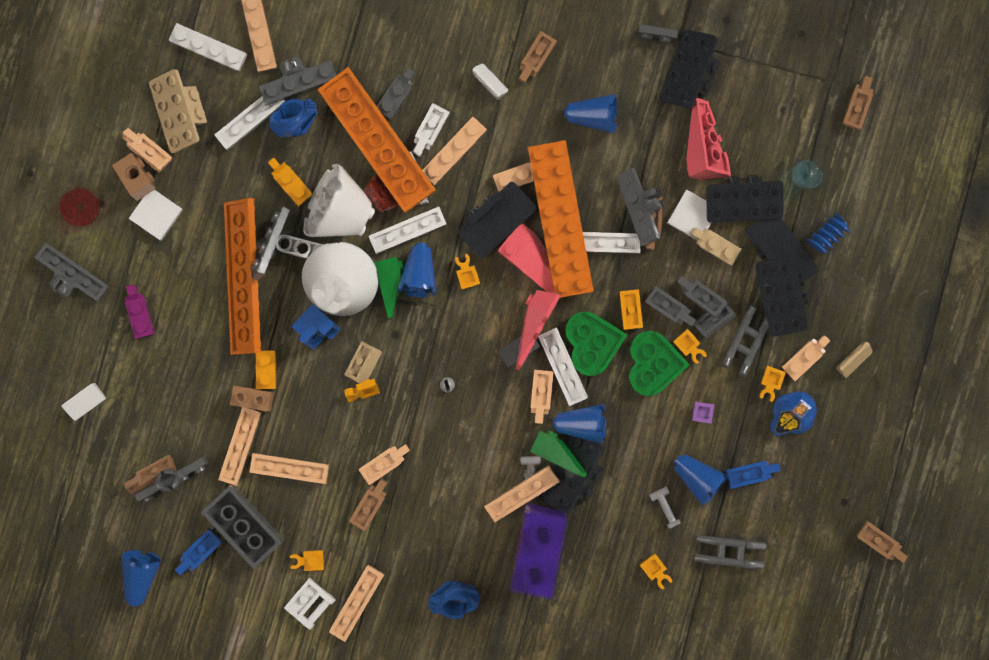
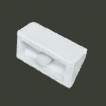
(490, 81)
(84, 401)

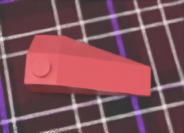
(704, 151)
(529, 256)
(535, 317)

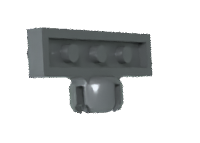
(296, 80)
(641, 206)
(266, 246)
(69, 275)
(169, 479)

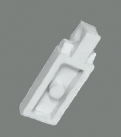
(430, 128)

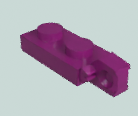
(138, 313)

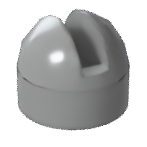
(451, 383)

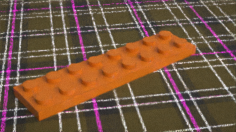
(377, 140)
(560, 219)
(242, 289)

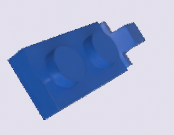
(750, 473)
(198, 551)

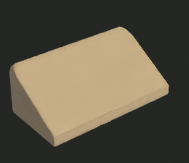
(854, 359)
(363, 362)

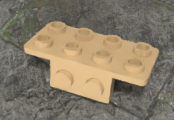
(178, 110)

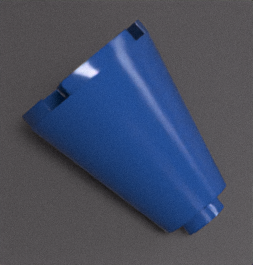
(594, 113)
(418, 274)
(582, 423)
(699, 477)
(138, 575)

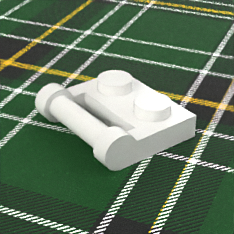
(304, 599)

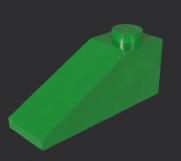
(389, 277)
(557, 452)

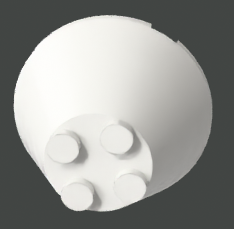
(337, 206)
(340, 279)

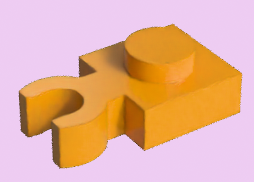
(467, 275)
(688, 344)
(772, 380)
(364, 390)
(311, 560)
(654, 569)

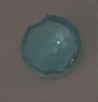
(806, 175)

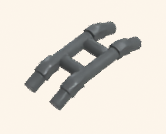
(735, 345)
(722, 543)

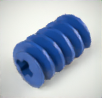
(828, 234)

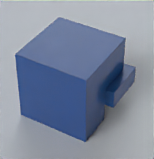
(314, 327)

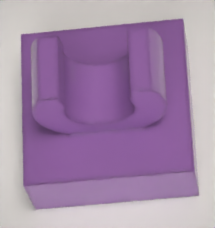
(702, 412)

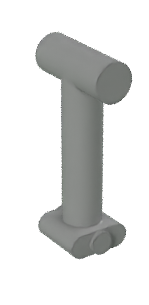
(530, 461)
(660, 495)

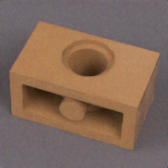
(127, 168)
(252, 398)

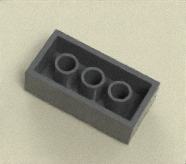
(242, 526)

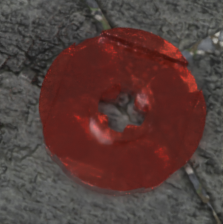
(380, 194)
(90, 204)

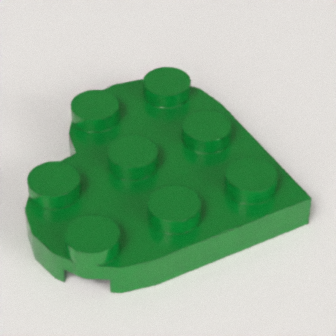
(593, 342)
(655, 363)

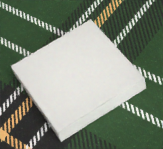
(156, 214)
(689, 214)

